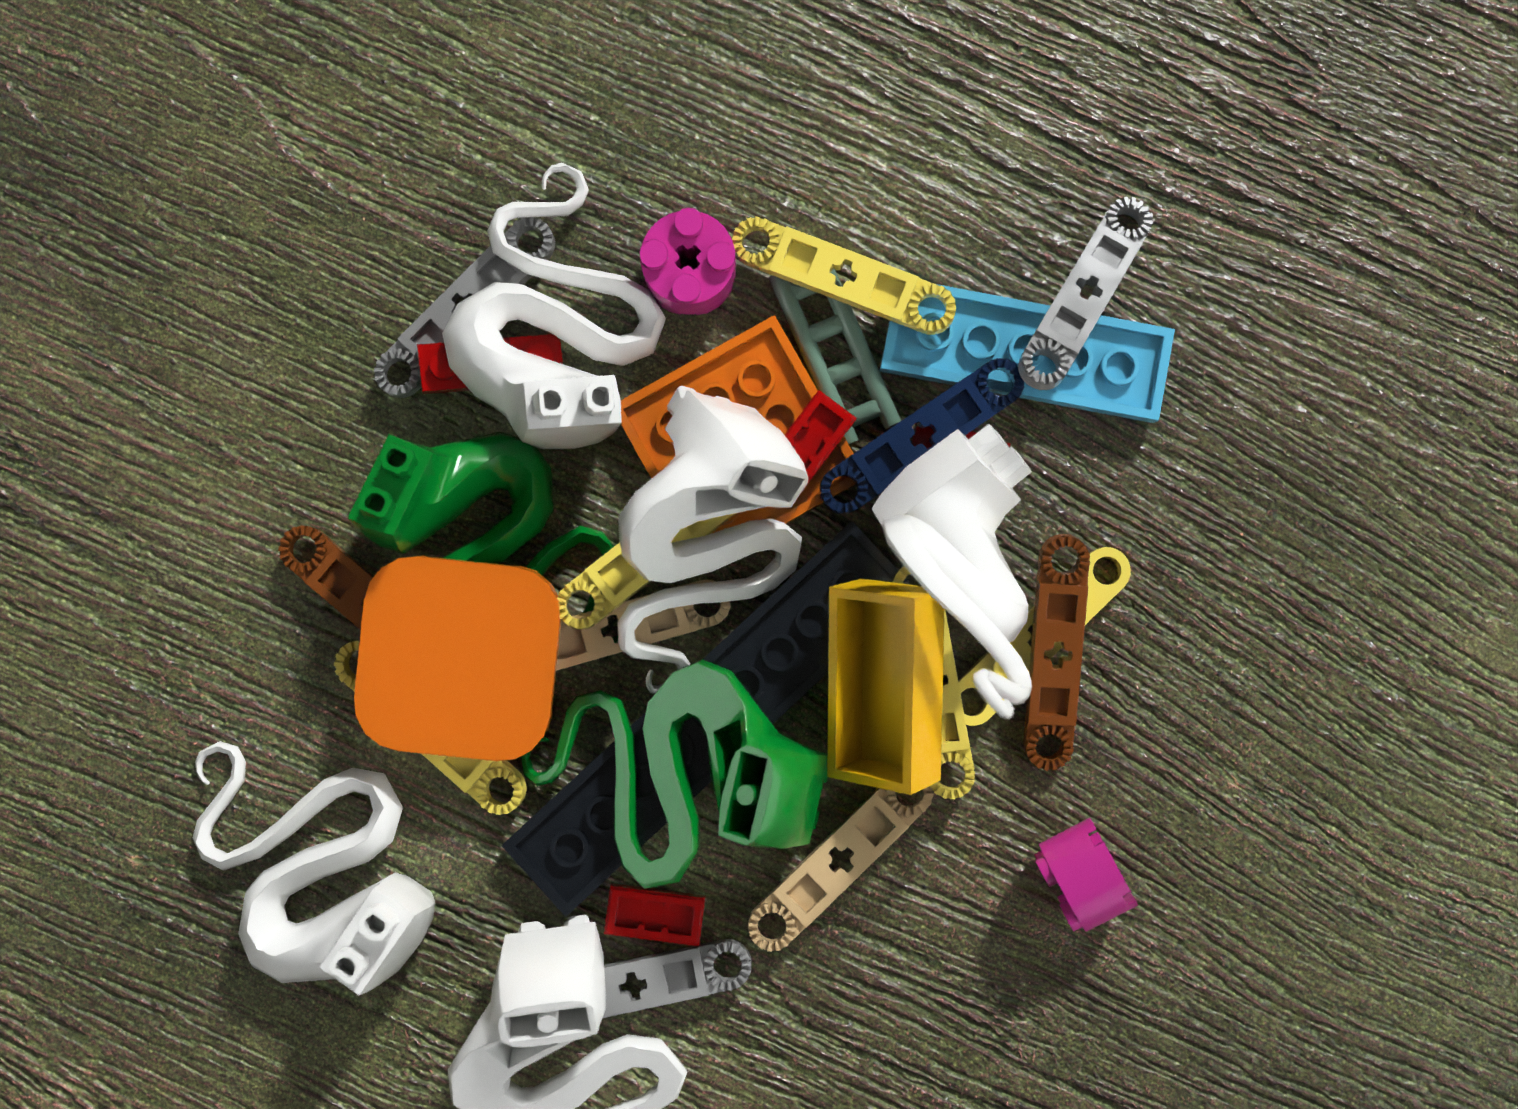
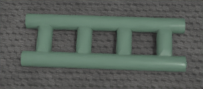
(861, 363)

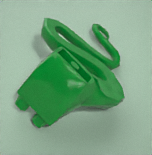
(425, 488)
(760, 779)

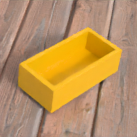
(885, 685)

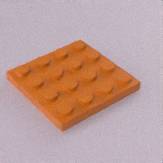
(750, 370)

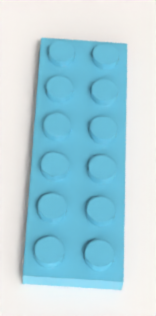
(1114, 374)

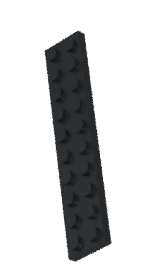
(775, 657)

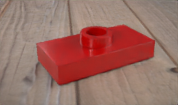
(819, 431)
(654, 914)

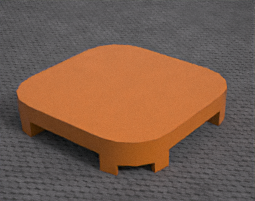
(457, 658)

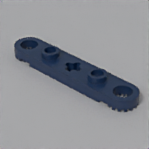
(884, 458)

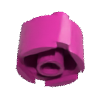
(688, 236)
(1087, 876)

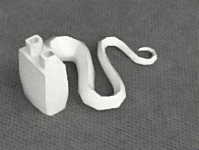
(539, 397)
(722, 466)
(943, 529)
(352, 942)
(541, 1000)

